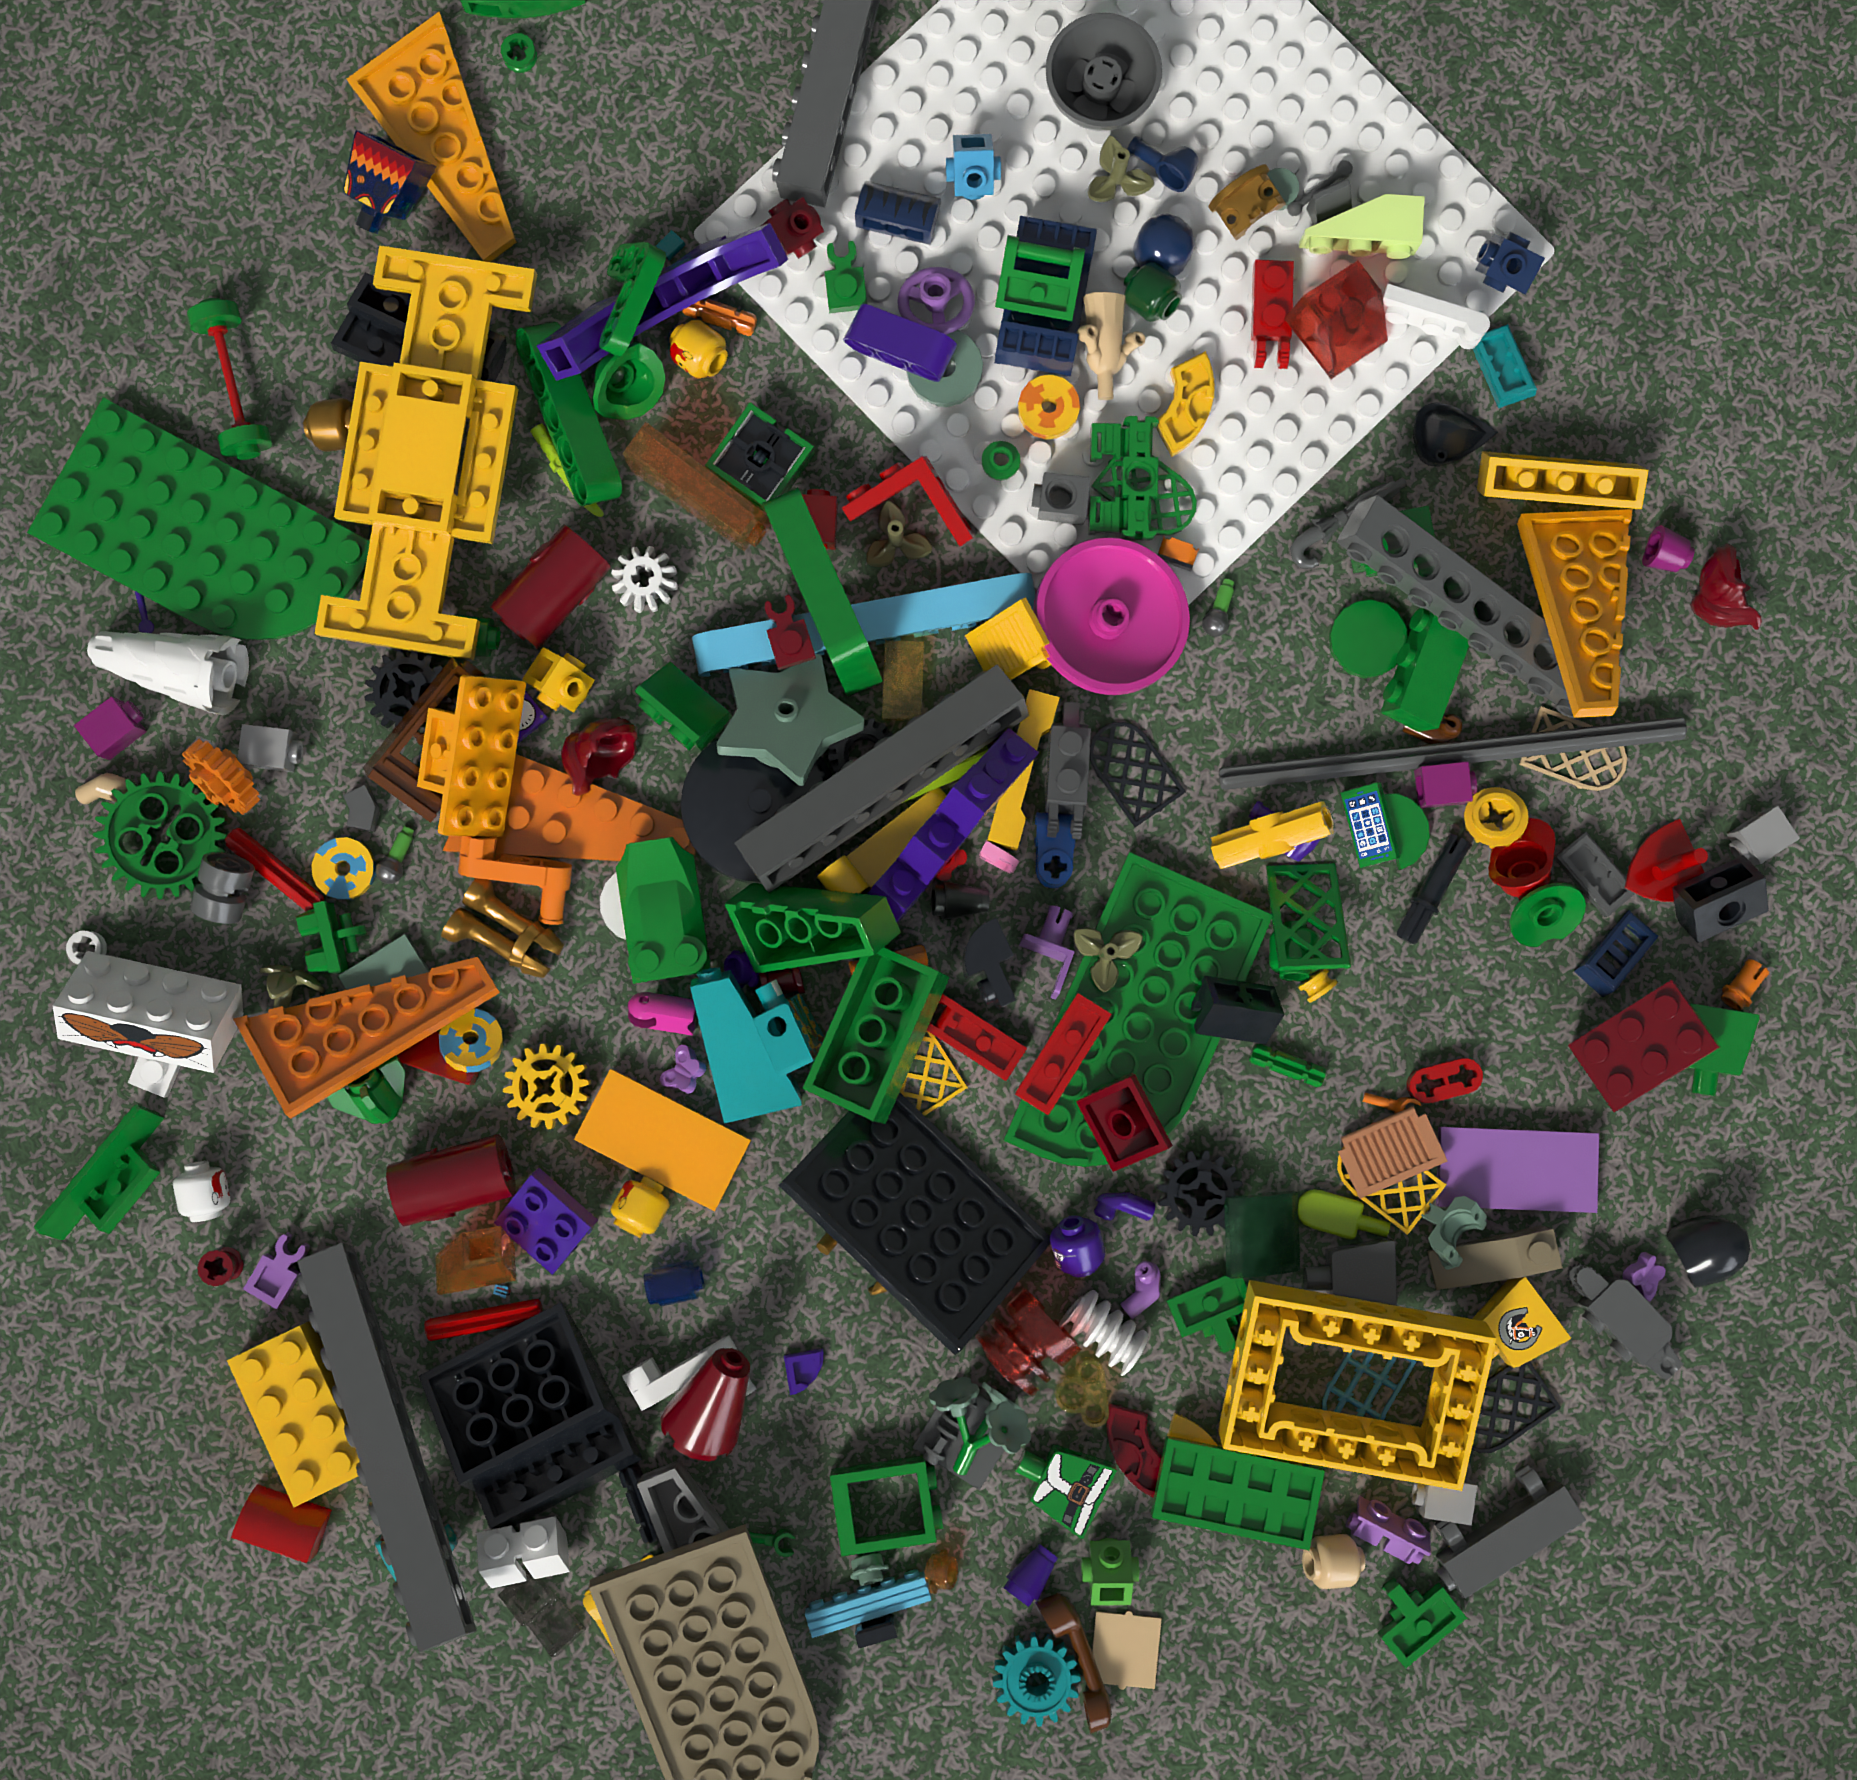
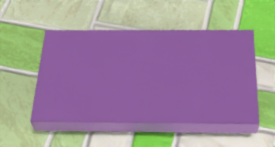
(1520, 1169)

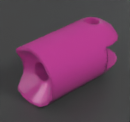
(662, 1012)

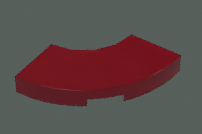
(1132, 1447)

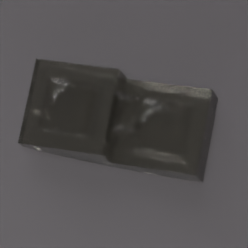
(543, 1612)

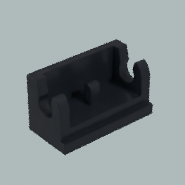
(1237, 1010)

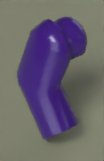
(1124, 1202)

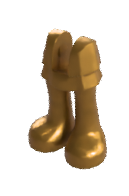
(465, 924)

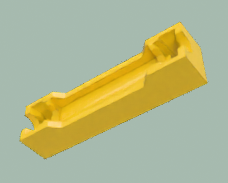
(1008, 816)

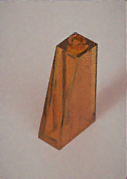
(694, 488)

